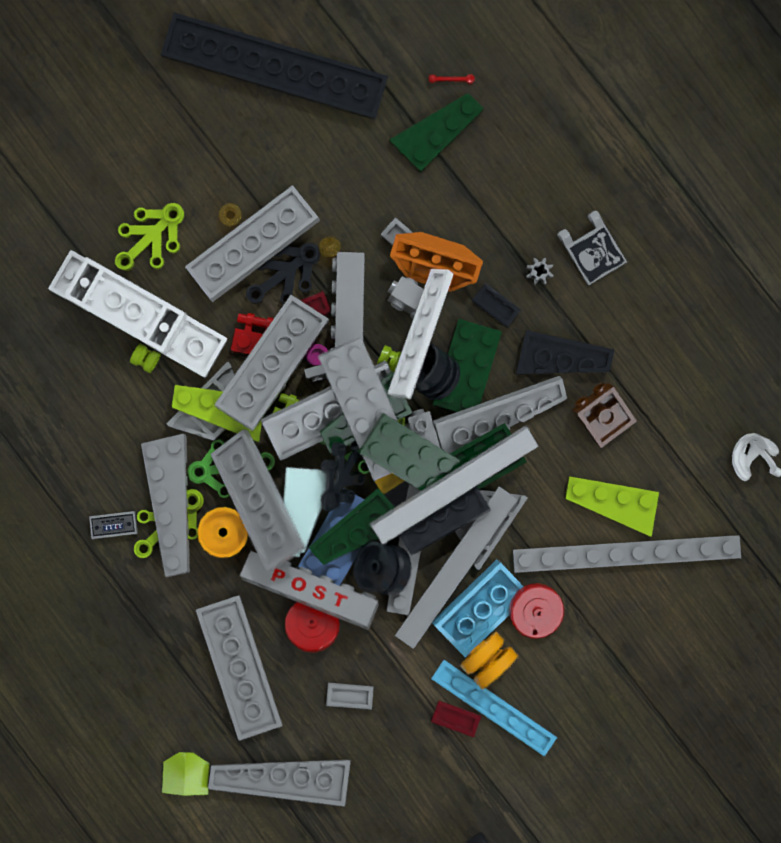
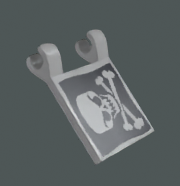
(594, 252)

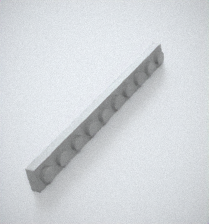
(626, 553)

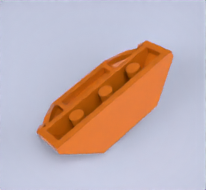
(421, 252)

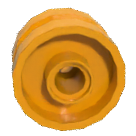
(209, 532)
(491, 663)

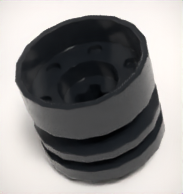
(438, 374)

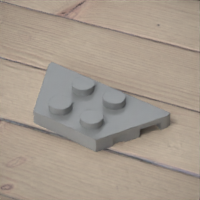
(197, 426)
(499, 532)

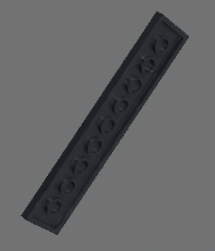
(274, 66)

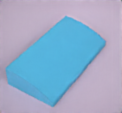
(478, 608)

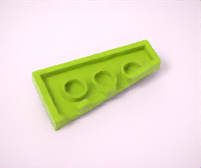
(201, 404)
(619, 503)

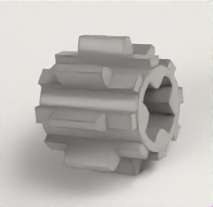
(536, 265)

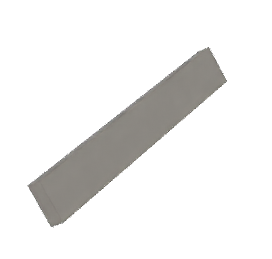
(454, 485)
(455, 568)

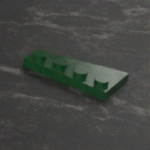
(352, 530)

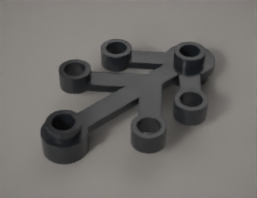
(287, 270)
(331, 497)

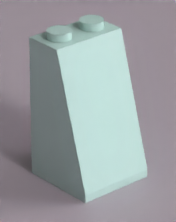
(303, 501)

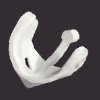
(742, 461)

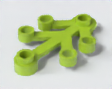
(152, 234)
(153, 539)

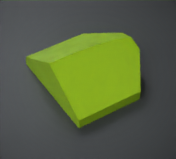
(185, 775)

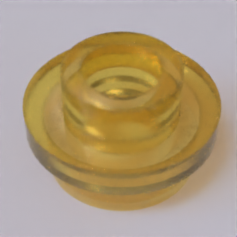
(227, 208)
(329, 246)

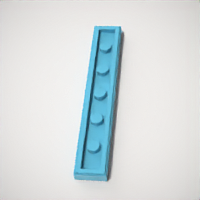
(494, 708)

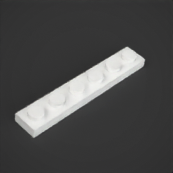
(420, 333)

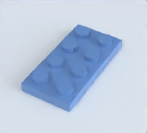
(338, 568)

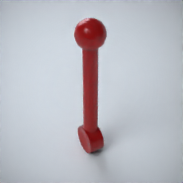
(469, 79)

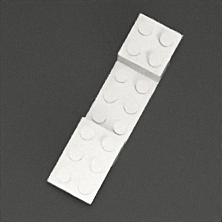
(138, 313)

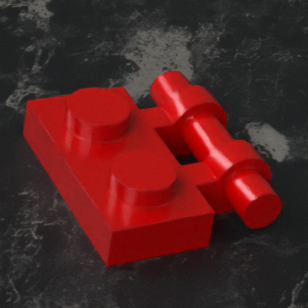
(245, 339)

